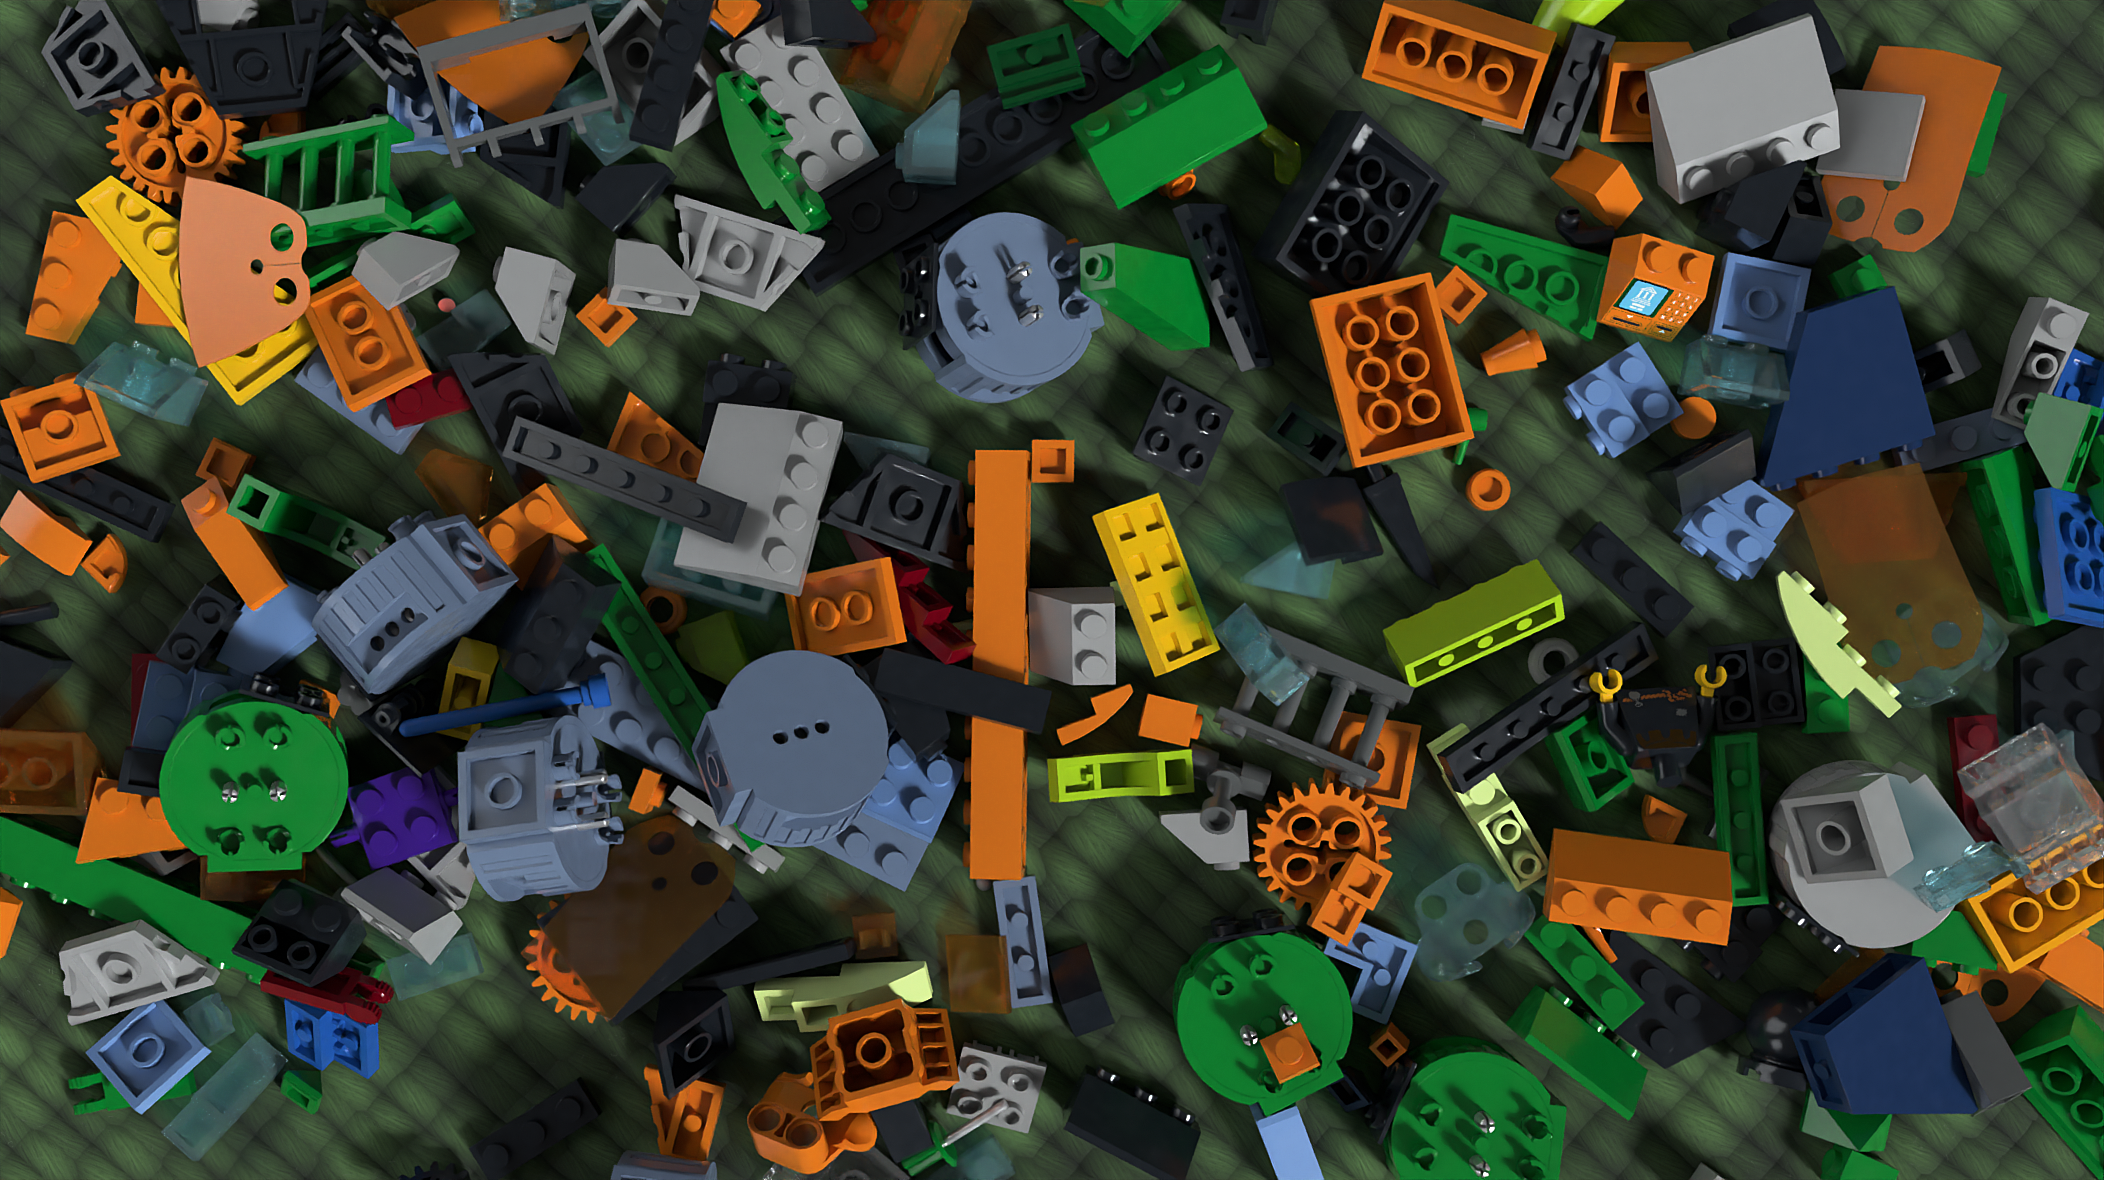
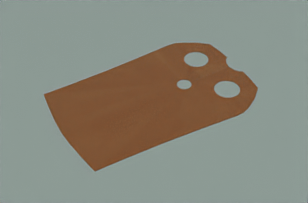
(1885, 547)
(624, 930)

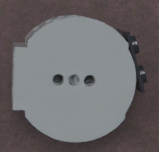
(1869, 910)

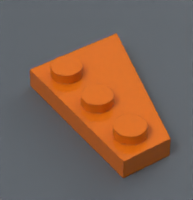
(70, 278)

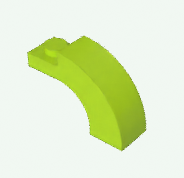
(1120, 774)

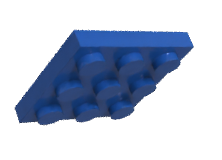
(2070, 556)

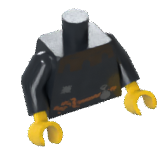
(1657, 725)

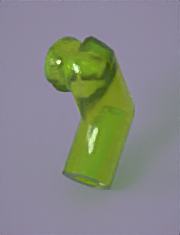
(1286, 154)

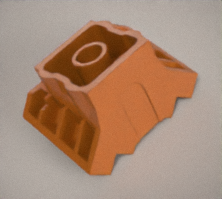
(881, 1058)

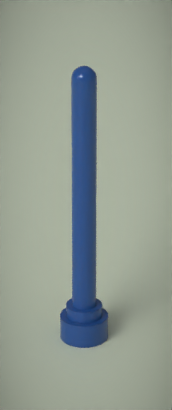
(591, 692)

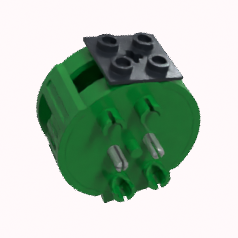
(256, 776)
(1250, 985)
(1466, 1114)

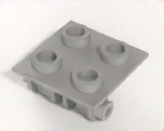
(994, 1076)

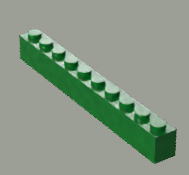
(126, 891)

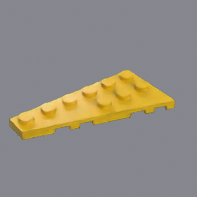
(149, 247)

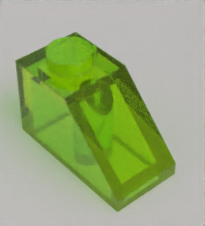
(714, 646)

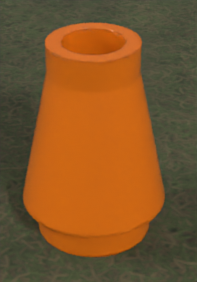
(1514, 353)

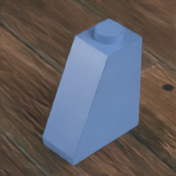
(272, 633)
(1287, 1143)

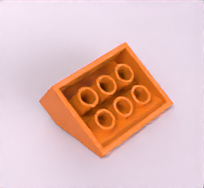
(1391, 370)

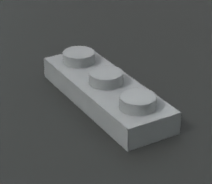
(692, 809)

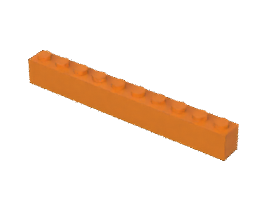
(1002, 650)

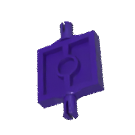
(399, 817)

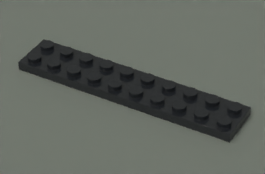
(880, 210)

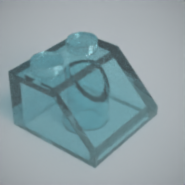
(1734, 374)
(144, 382)

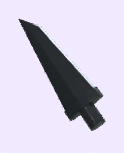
(1393, 509)

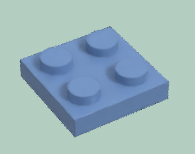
(1758, 300)
(914, 794)
(148, 1053)

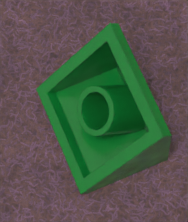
(1587, 762)

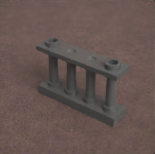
(1345, 680)

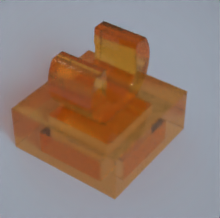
(876, 935)

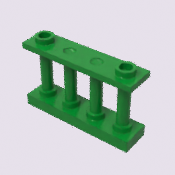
(344, 217)

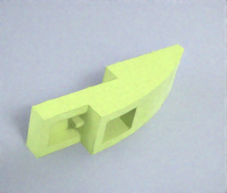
(1817, 634)
(1497, 821)
(858, 987)

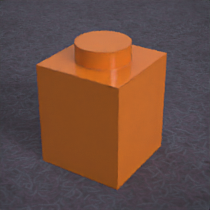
(1169, 720)

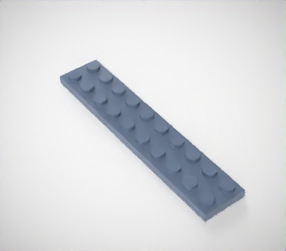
(641, 731)

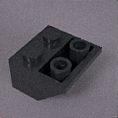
(302, 935)

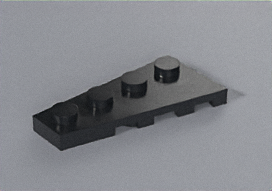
(1222, 267)

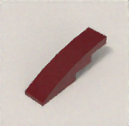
(921, 607)

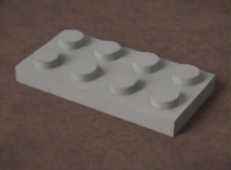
(800, 87)

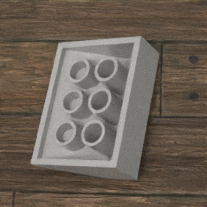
(1741, 109)
(784, 472)

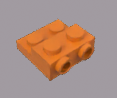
(59, 428)

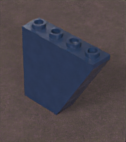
(1849, 391)
(1884, 1045)

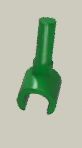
(1478, 420)

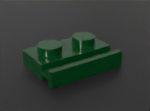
(1036, 66)

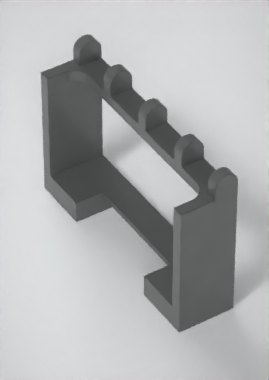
(458, 49)

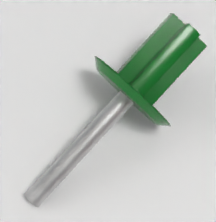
(943, 1141)

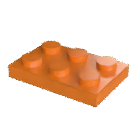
(364, 343)
(847, 609)

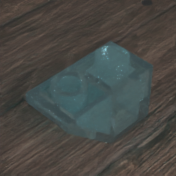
(1260, 655)

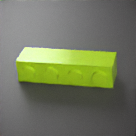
(1474, 623)

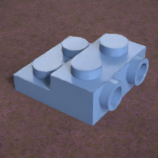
(423, 120)
(1621, 401)
(1735, 529)
(170, 697)

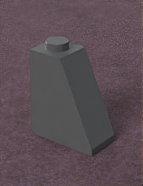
(1983, 1051)

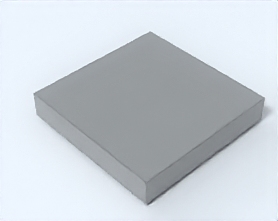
(1874, 135)

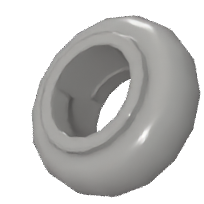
(1539, 651)

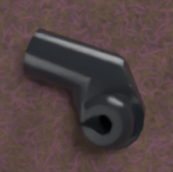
(1578, 234)

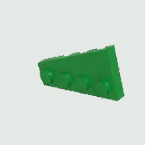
(1535, 272)

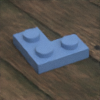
(1382, 971)

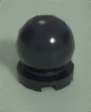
(1770, 1038)

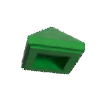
(303, 1089)

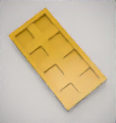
(1156, 583)

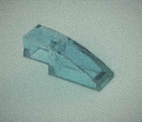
(225, 1097)

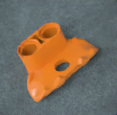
(792, 1129)

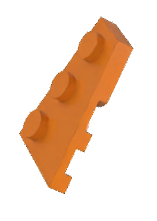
(654, 441)
(124, 825)

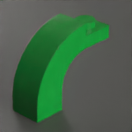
(303, 519)

